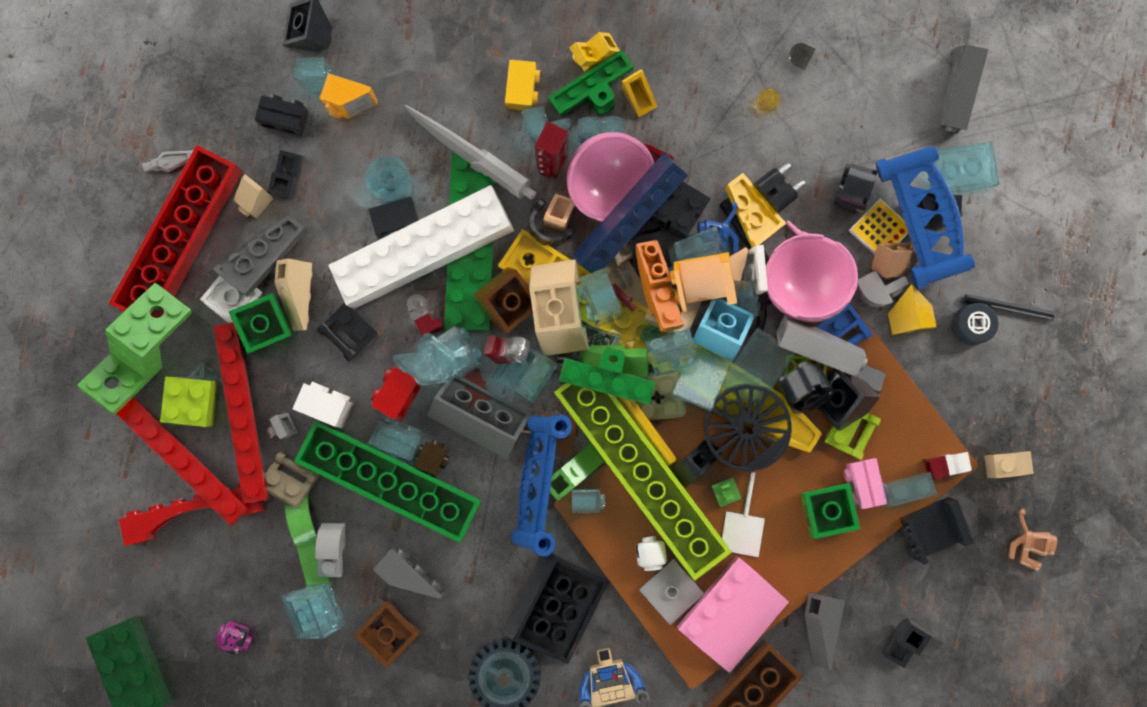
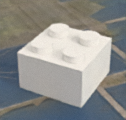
(321, 405)

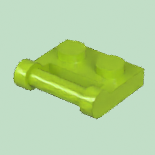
(841, 439)

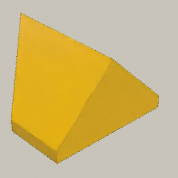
(911, 313)

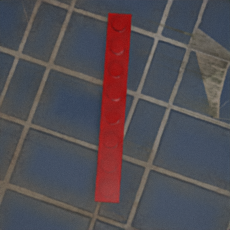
(241, 414)
(183, 461)

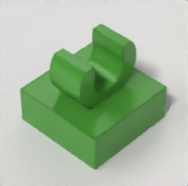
(726, 492)

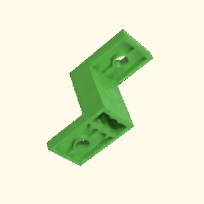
(134, 348)

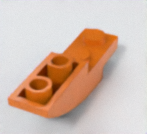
(656, 286)

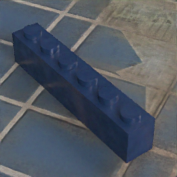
(630, 214)

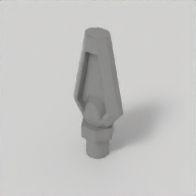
(168, 161)

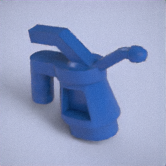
(723, 229)

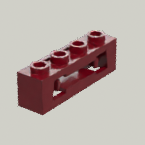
(551, 150)

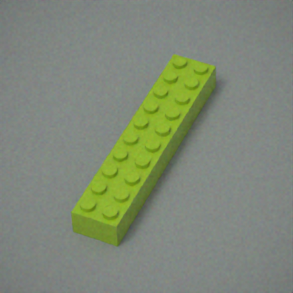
(645, 478)

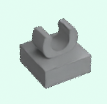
(282, 426)

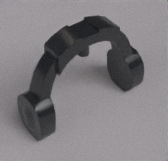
(543, 239)

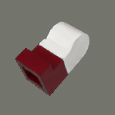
(948, 465)

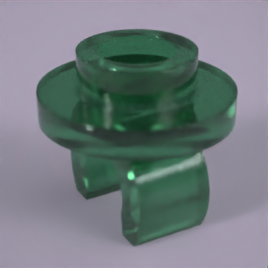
(649, 333)

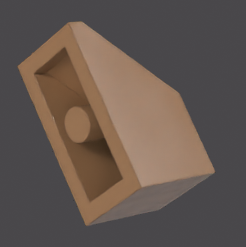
(894, 259)

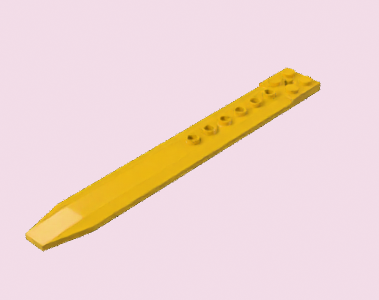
(630, 325)

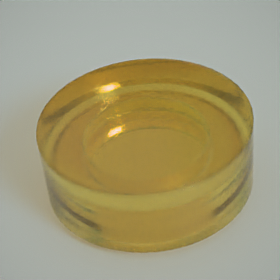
(768, 99)

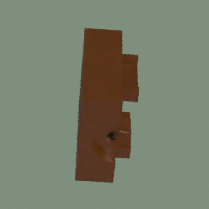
(379, 641)

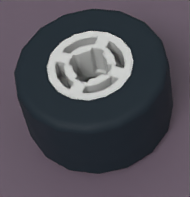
(967, 323)

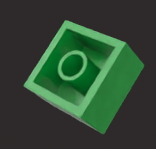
(260, 322)
(829, 510)

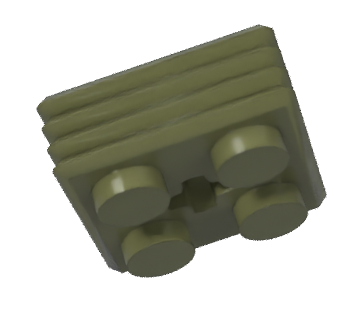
(669, 405)

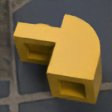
(594, 51)

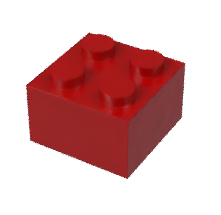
(396, 393)

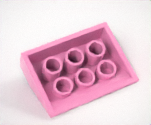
(732, 614)

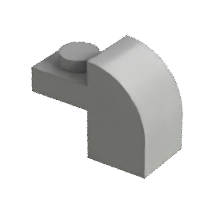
(874, 293)
(329, 549)

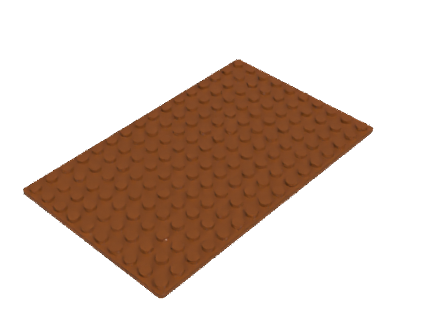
(787, 556)

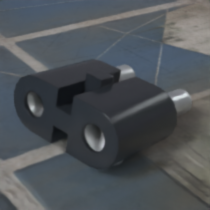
(776, 190)

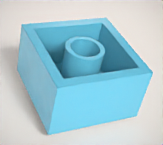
(723, 328)

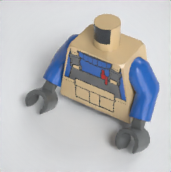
(611, 682)

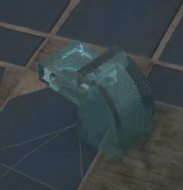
(536, 119)

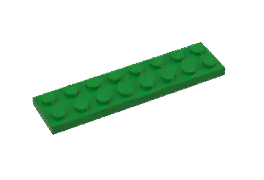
(472, 270)

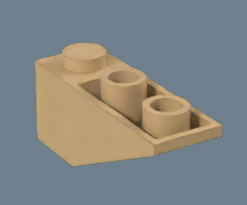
(293, 287)

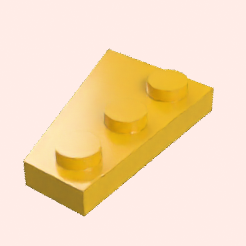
(753, 211)

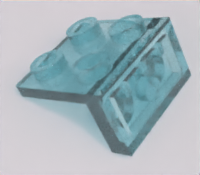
(431, 361)

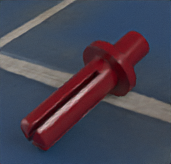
(627, 301)

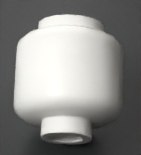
(651, 553)

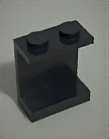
(935, 528)

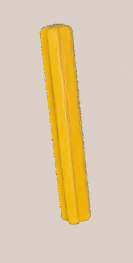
(648, 430)

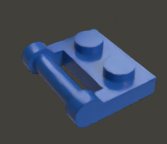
(844, 322)

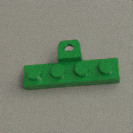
(593, 86)
(607, 377)

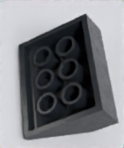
(555, 607)

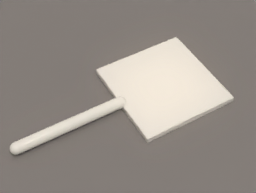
(744, 532)

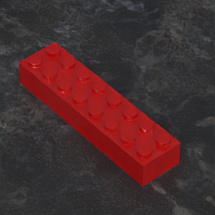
(179, 228)

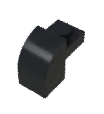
(908, 639)

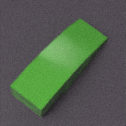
(635, 359)

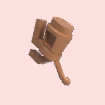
(1036, 542)

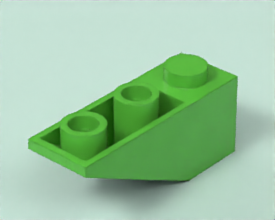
(575, 471)

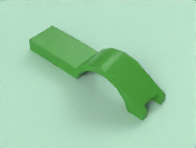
(304, 538)

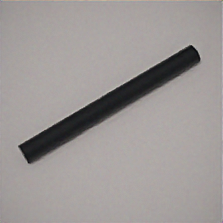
(1010, 307)

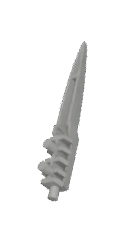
(480, 160)

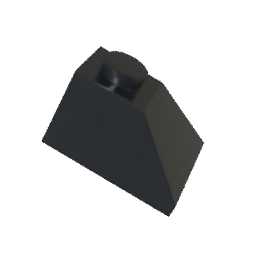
(307, 26)
(850, 399)

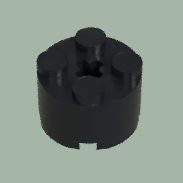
(857, 187)
(805, 387)

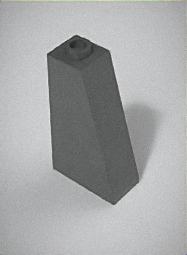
(962, 87)

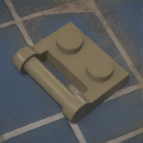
(285, 486)

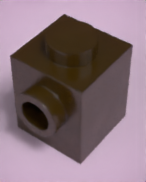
(432, 457)

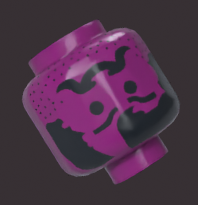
(233, 638)

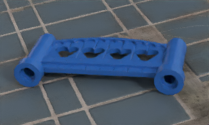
(932, 264)
(532, 534)

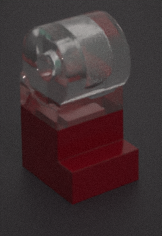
(419, 311)
(507, 349)

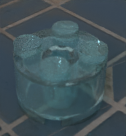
(393, 169)

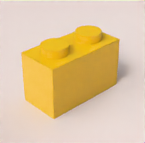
(521, 85)

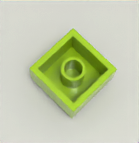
(189, 401)

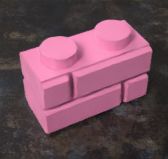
(865, 483)

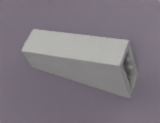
(820, 346)

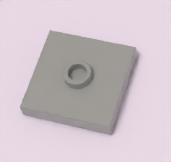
(671, 591)

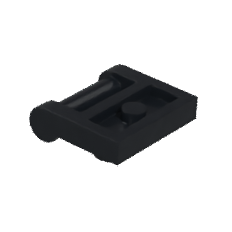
(352, 325)

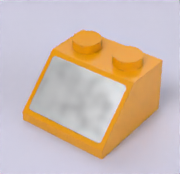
(346, 97)

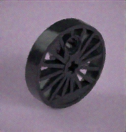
(769, 454)

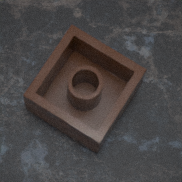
(506, 299)

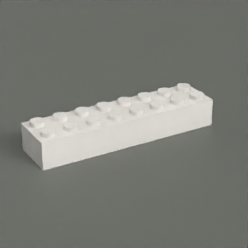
(421, 247)

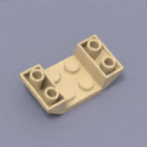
(557, 308)

